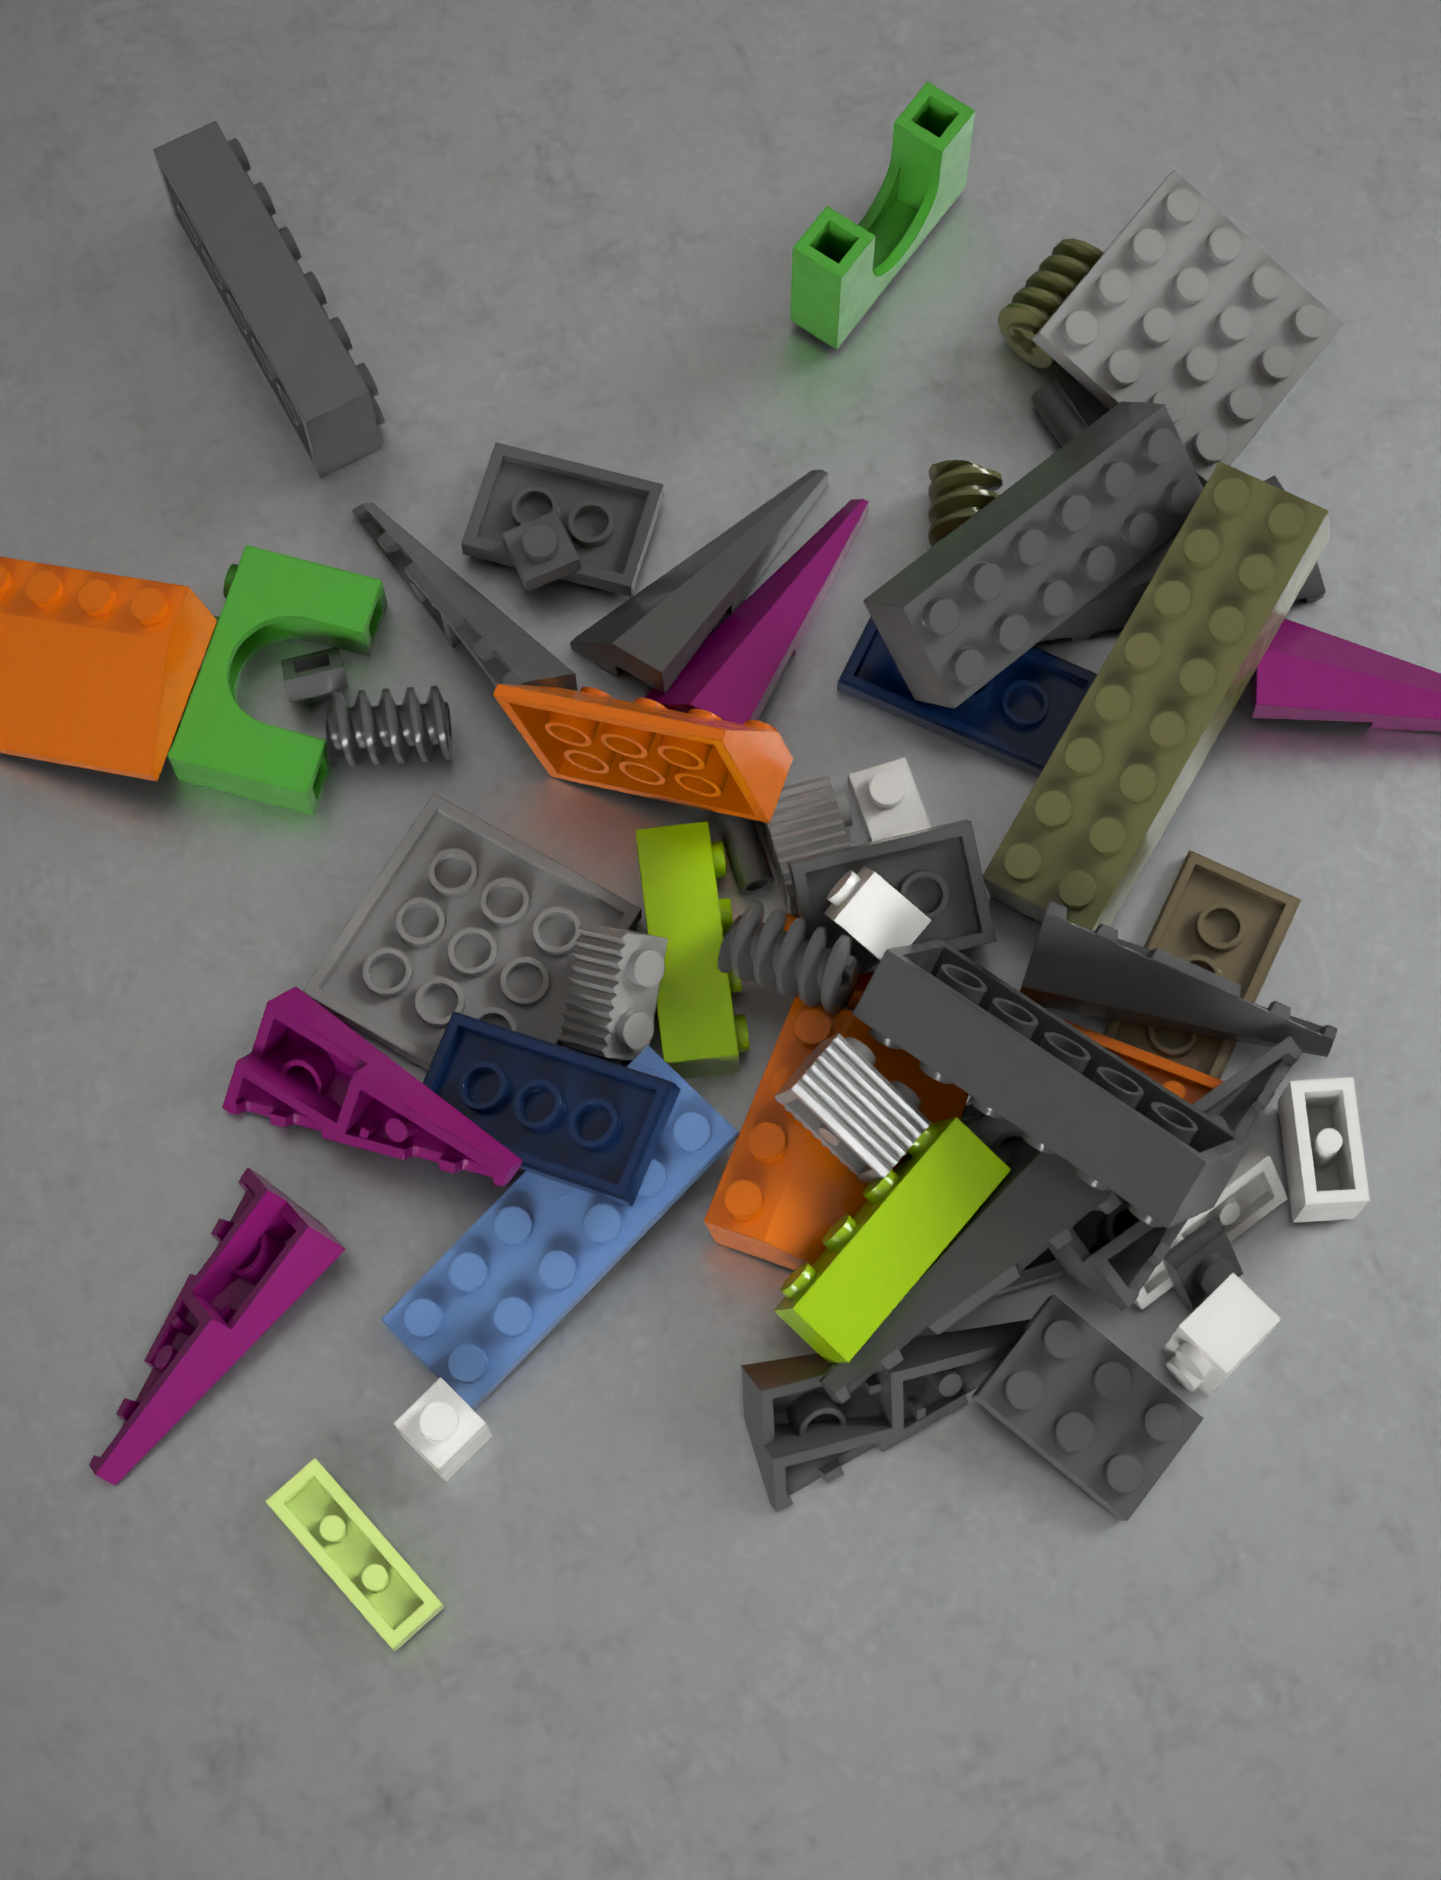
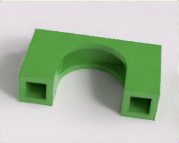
(847, 265)
(269, 603)

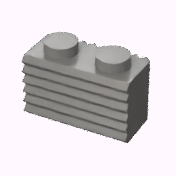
(805, 824)
(613, 991)
(854, 1107)

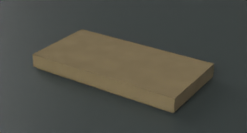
(1224, 927)

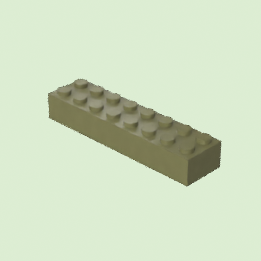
(1159, 701)

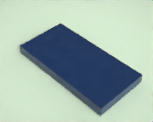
(1010, 718)
(554, 1106)

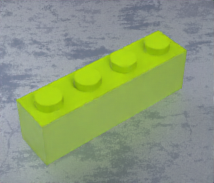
(682, 904)
(890, 1240)

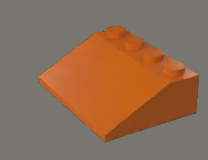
(95, 666)
(651, 749)
(780, 1180)

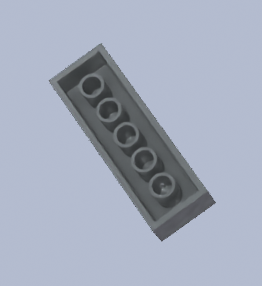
(271, 298)
(1036, 553)
(1050, 1082)

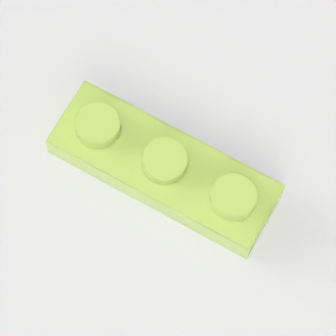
(355, 1554)

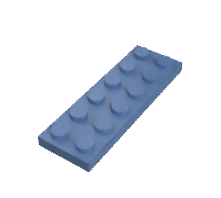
(544, 1253)

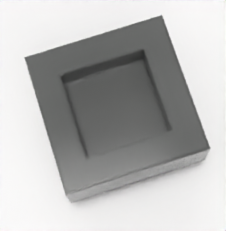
(541, 551)
(314, 676)
(1201, 1263)

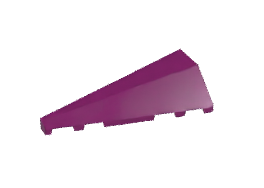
(749, 649)
(1333, 679)
(330, 1079)
(253, 1276)

